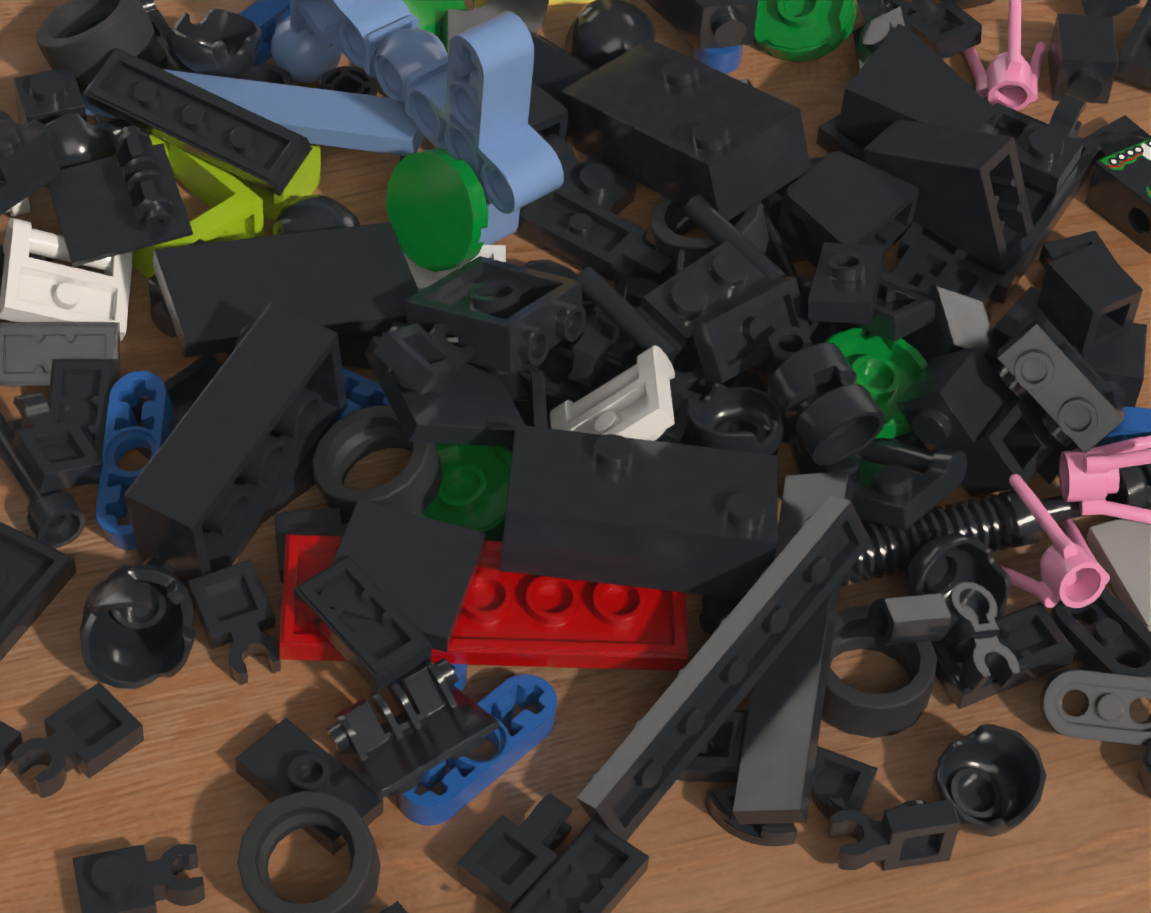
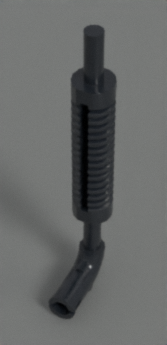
(995, 520)

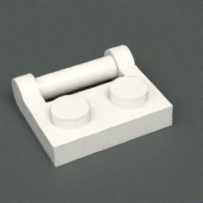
(55, 292)
(629, 405)

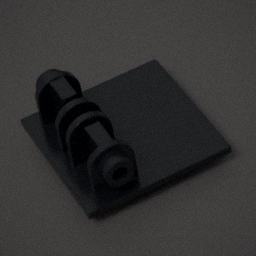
(119, 201)
(403, 748)

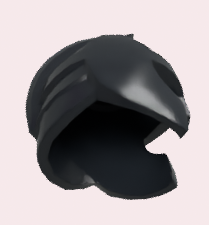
(137, 625)

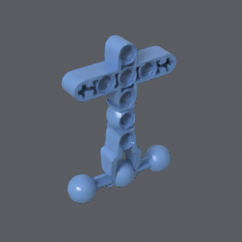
(460, 102)

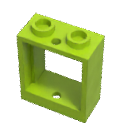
(234, 211)

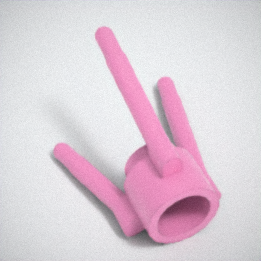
(1009, 76)
(1096, 473)
(1066, 567)

